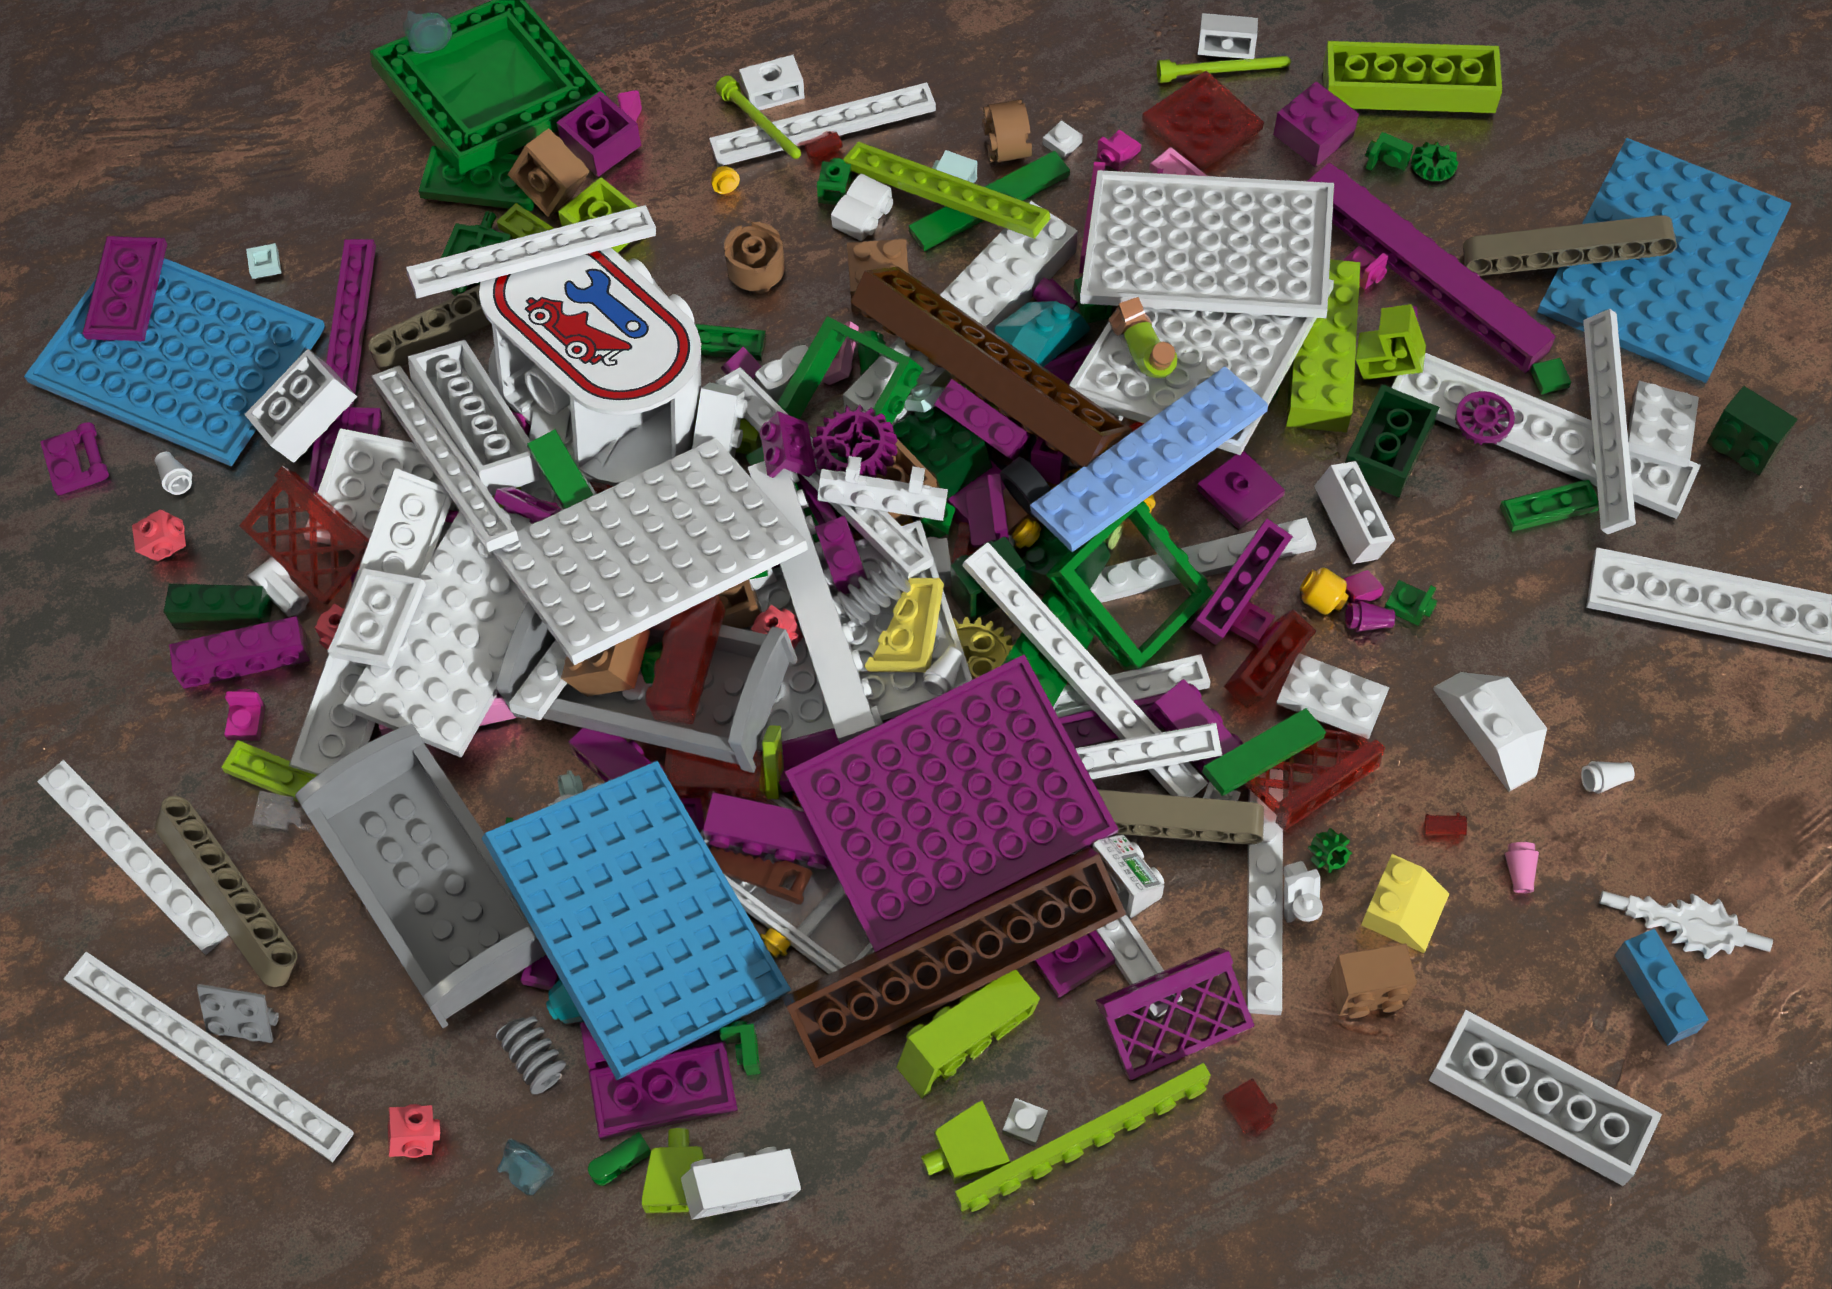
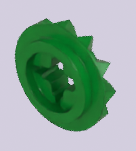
(1424, 166)

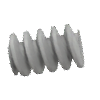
(874, 593)
(531, 1053)

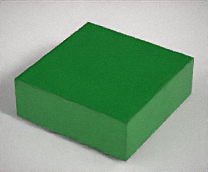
(1550, 376)

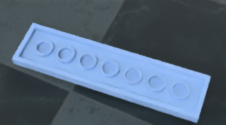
(1148, 458)

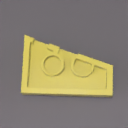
(912, 631)

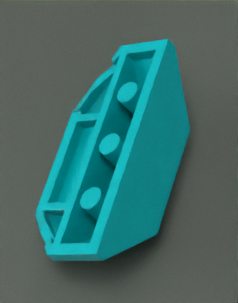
(1042, 330)

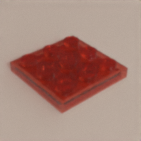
(1202, 121)

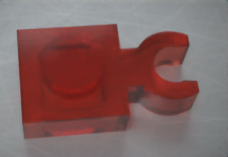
(962, 541)

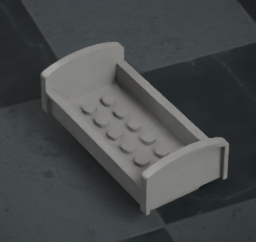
(731, 710)
(421, 869)

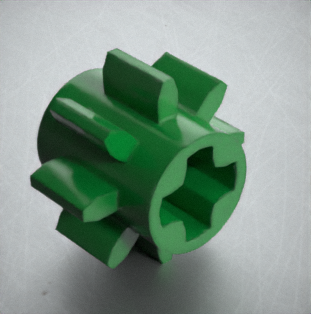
(1330, 850)

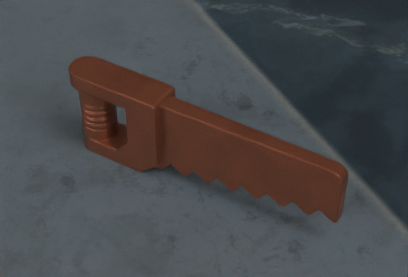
(764, 873)

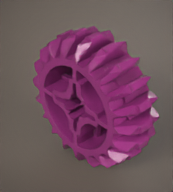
(841, 437)

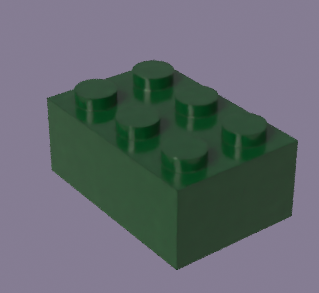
(1392, 439)
(944, 448)

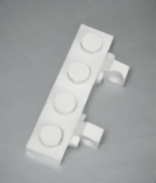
(882, 494)

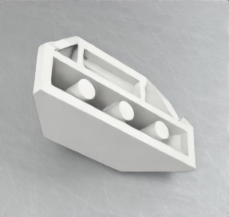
(1497, 724)

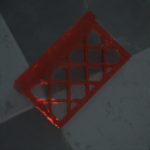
(319, 511)
(1323, 787)

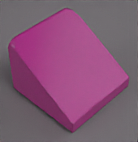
(630, 103)
(1363, 587)

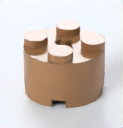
(1007, 130)
(754, 257)

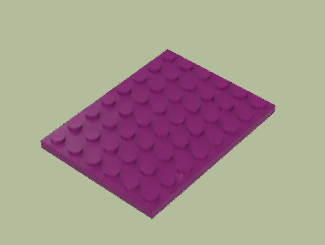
(950, 802)

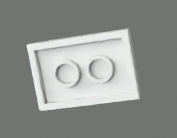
(1662, 423)
(377, 618)
(1333, 695)

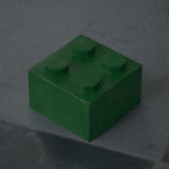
(1751, 430)
(1048, 551)
(969, 594)

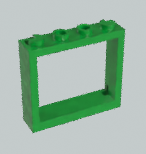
(819, 358)
(1096, 615)

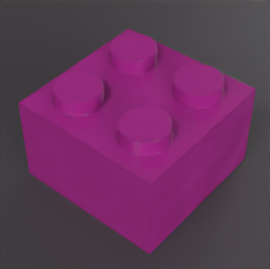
(1315, 124)
(599, 133)

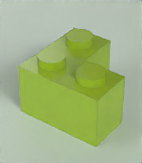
(1394, 348)

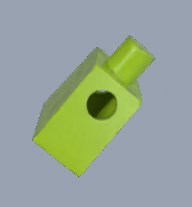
(967, 1146)
(666, 1166)

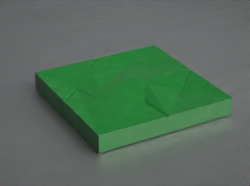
(490, 85)

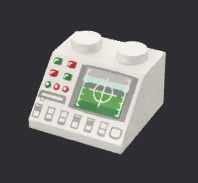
(1132, 878)

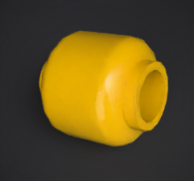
(1324, 591)

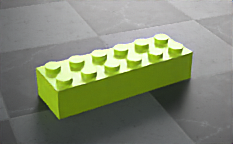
(1414, 76)
(1325, 364)

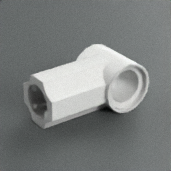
(279, 587)

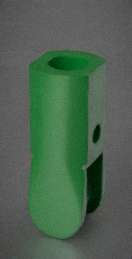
(619, 1159)

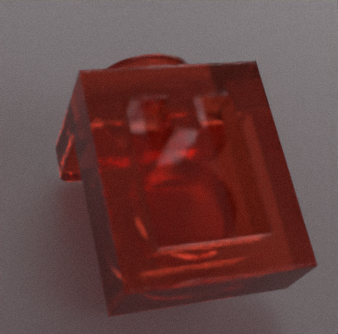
(1250, 1107)

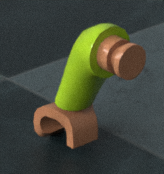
(1150, 354)

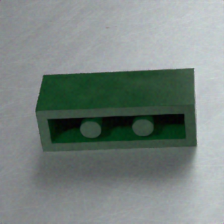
(216, 606)

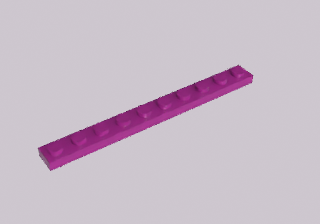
(345, 339)

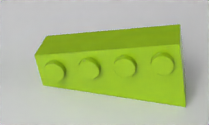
(965, 1030)

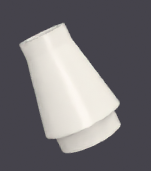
(173, 474)
(942, 674)
(1605, 775)

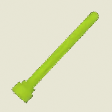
(1170, 70)
(730, 90)

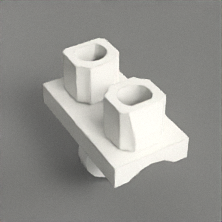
(1301, 893)

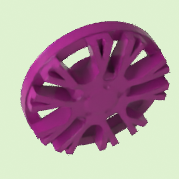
(1484, 417)

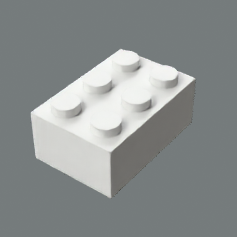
(300, 405)

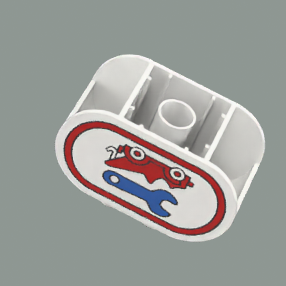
(606, 350)

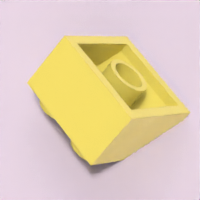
(1406, 904)

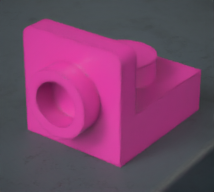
(1117, 150)
(1370, 268)
(244, 715)

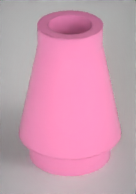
(1522, 865)

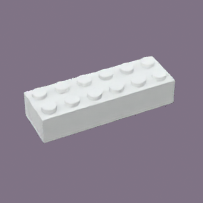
(474, 415)
(1545, 1098)

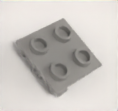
(236, 1013)

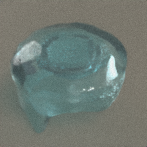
(427, 31)
(525, 1167)

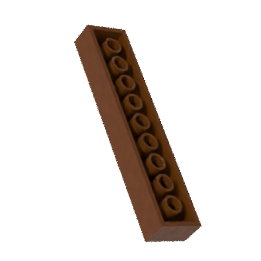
(988, 365)
(954, 956)

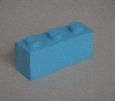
(1661, 987)

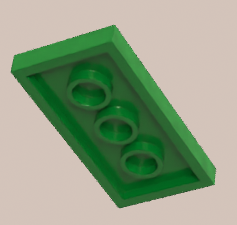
(479, 186)
(1047, 674)

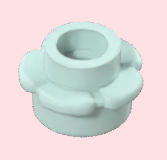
(569, 784)

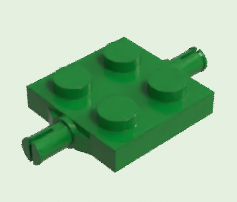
(473, 237)

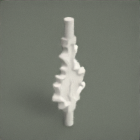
(1697, 924)

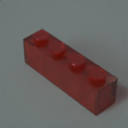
(685, 662)

